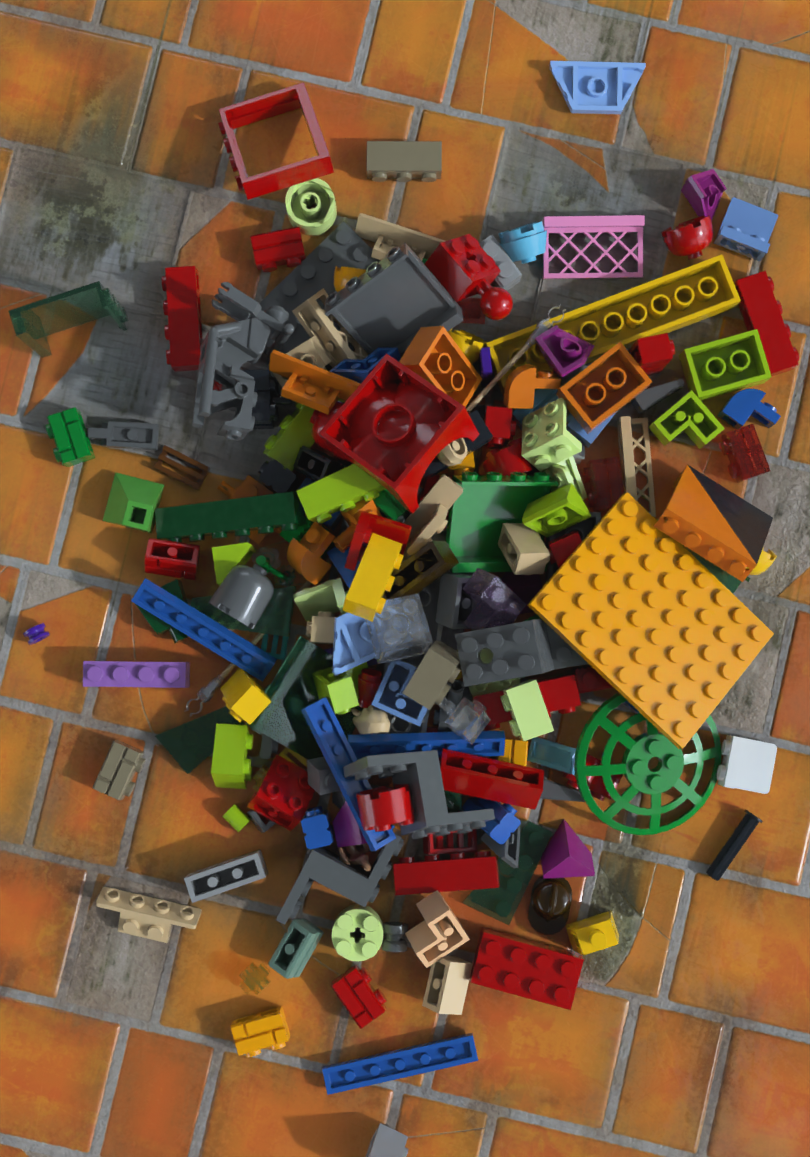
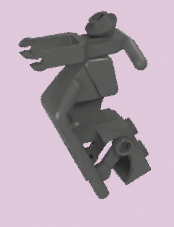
(226, 350)

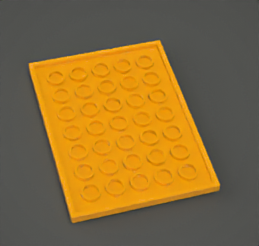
(651, 620)

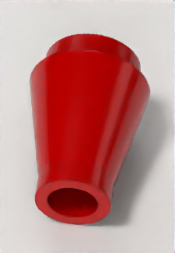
(368, 685)

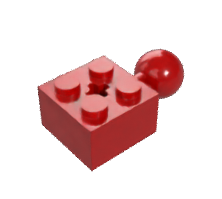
(467, 271)

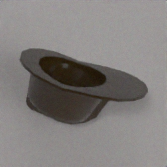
(550, 905)

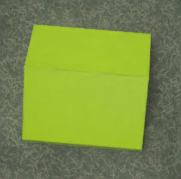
(555, 511)
(230, 556)

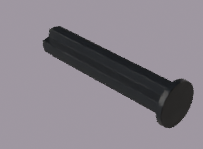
(733, 845)

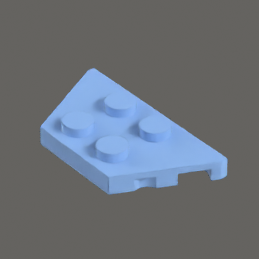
(596, 85)
(351, 643)

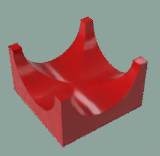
(396, 428)

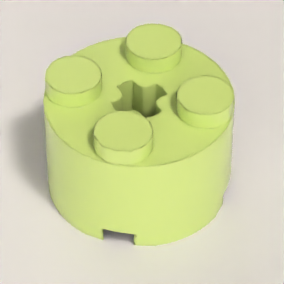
(314, 220)
(360, 947)

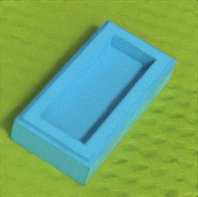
(552, 755)

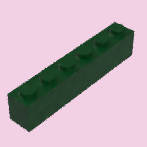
(230, 516)

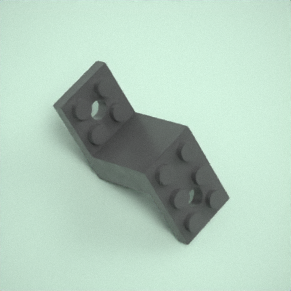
(517, 652)
(426, 789)
(344, 879)

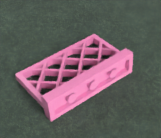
(594, 224)

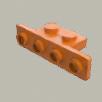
(310, 383)

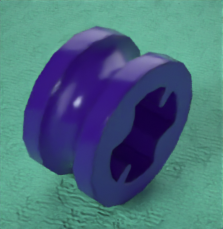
(36, 634)

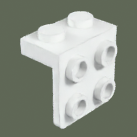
(746, 764)

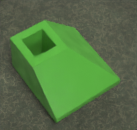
(133, 502)

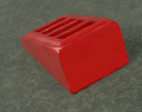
(428, 847)

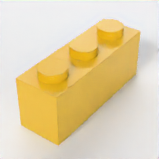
(373, 577)
(244, 696)

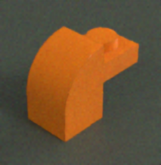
(521, 386)
(306, 554)

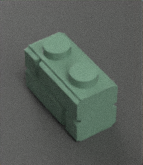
(295, 948)

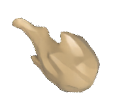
(453, 453)
(371, 720)

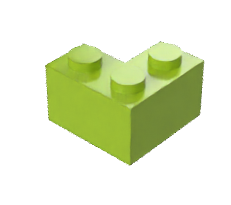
(688, 416)
(339, 689)
(229, 759)

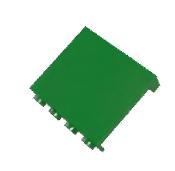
(482, 509)

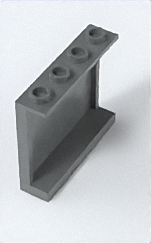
(393, 302)

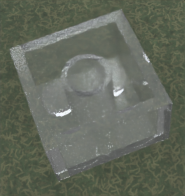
(400, 629)

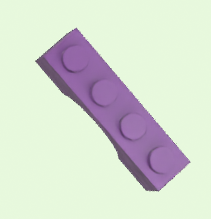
(136, 674)

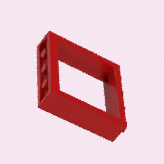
(263, 108)

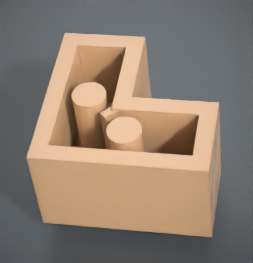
(439, 931)

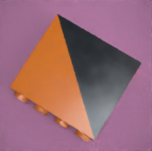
(715, 523)

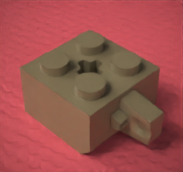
(430, 679)

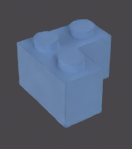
(391, 696)

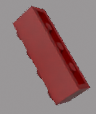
(763, 313)
(184, 317)
(491, 779)
(446, 875)

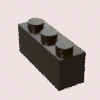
(421, 569)

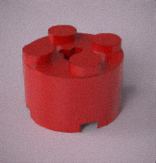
(508, 460)
(385, 806)

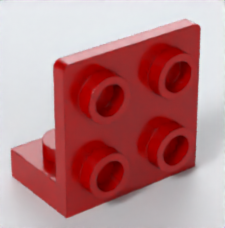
(372, 523)
(283, 794)

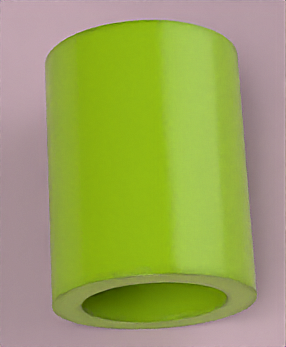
(236, 818)

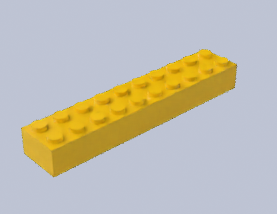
(631, 314)

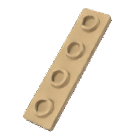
(390, 235)
(431, 514)
(147, 915)

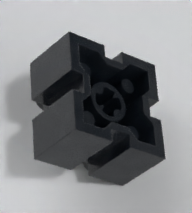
(267, 398)

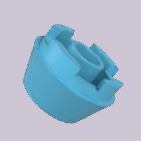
(524, 242)

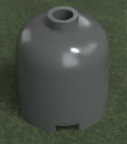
(244, 594)

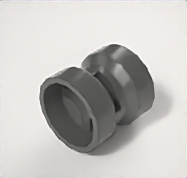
(394, 936)

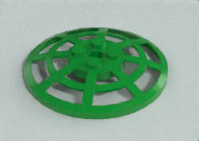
(636, 770)

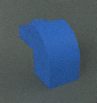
(748, 403)

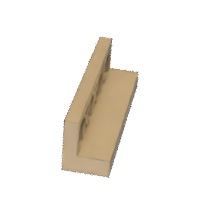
(318, 324)
(627, 459)

